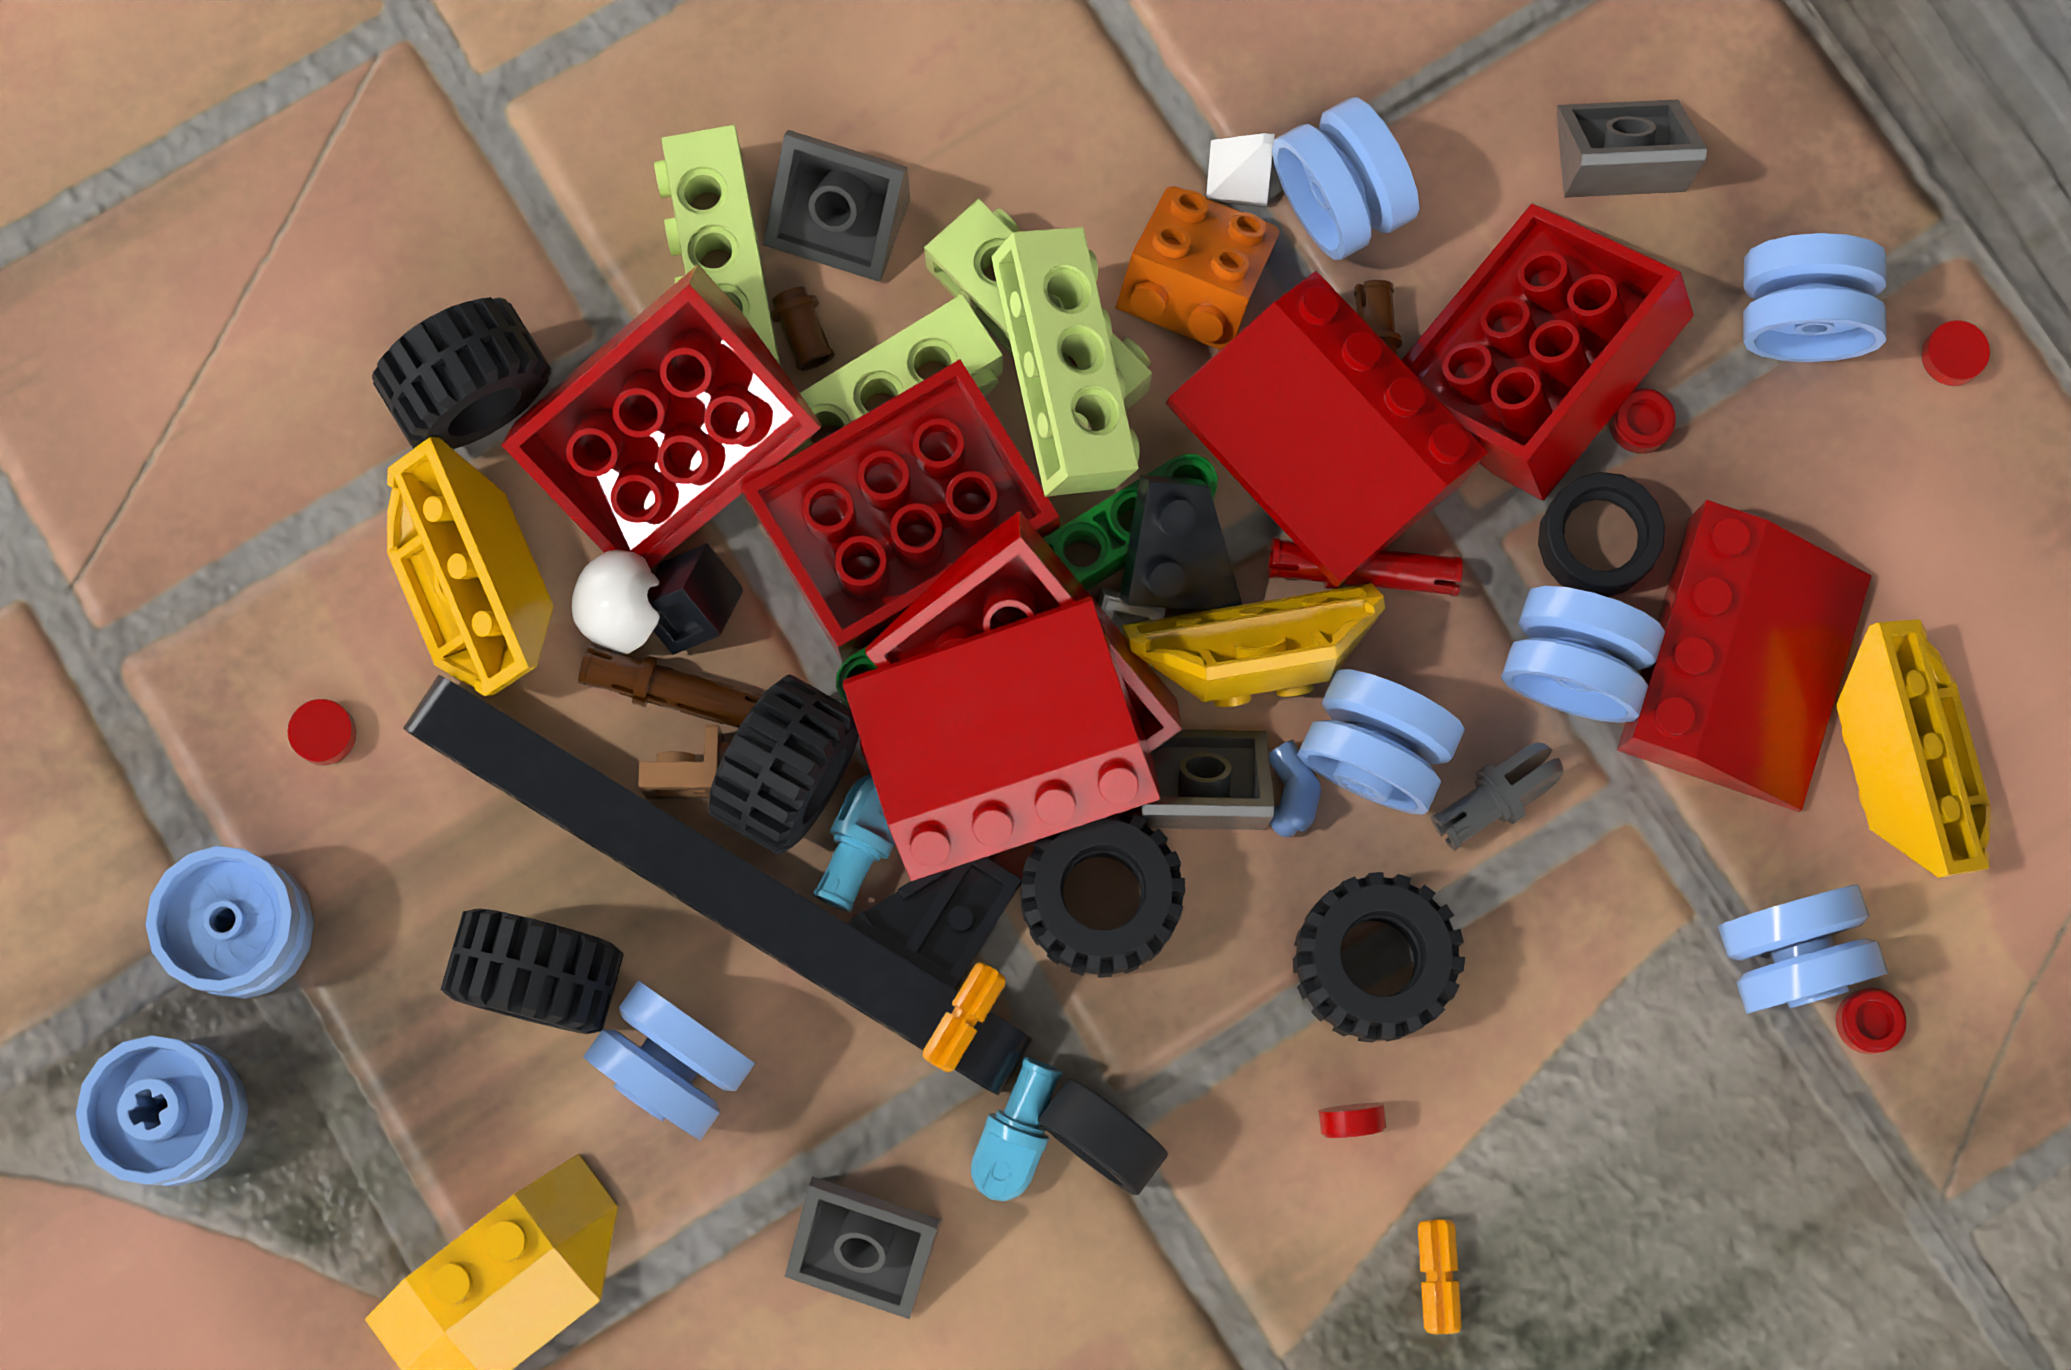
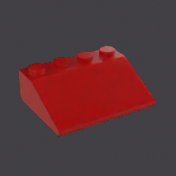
(1548, 344)
(663, 423)
(1327, 428)
(894, 504)
(1004, 581)
(1747, 656)
(1002, 739)

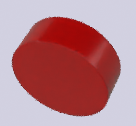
(1955, 353)
(1643, 421)
(322, 732)
(1871, 1021)
(1352, 1120)

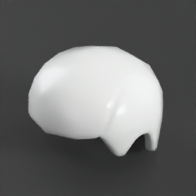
(613, 601)

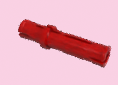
(1385, 570)

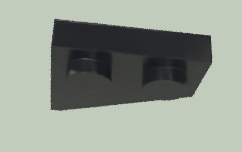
(1177, 549)
(942, 917)

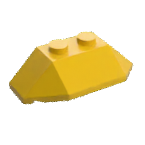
(465, 568)
(1258, 645)
(1915, 751)
(505, 1279)

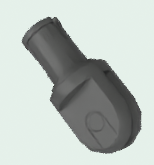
(1500, 794)

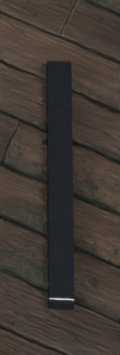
(706, 877)

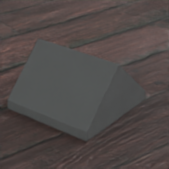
(1627, 148)
(836, 205)
(1212, 781)
(862, 1247)

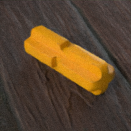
(957, 1028)
(1439, 1291)

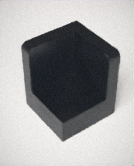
(693, 598)

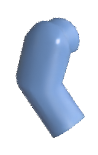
(1300, 791)

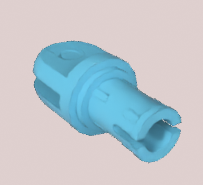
(860, 839)
(1013, 1136)

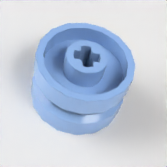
(1346, 178)
(1815, 298)
(1583, 654)
(1381, 741)
(222, 888)
(1803, 950)
(663, 1068)
(172, 1147)

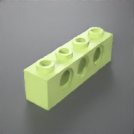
(714, 164)
(958, 263)
(892, 366)
(1052, 391)

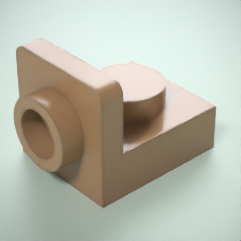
(678, 775)

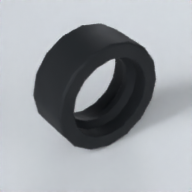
(1623, 493)
(1103, 1136)

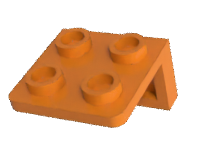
(1196, 267)

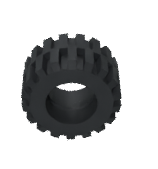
(461, 373)
(783, 764)
(1417, 919)
(1103, 950)
(532, 970)

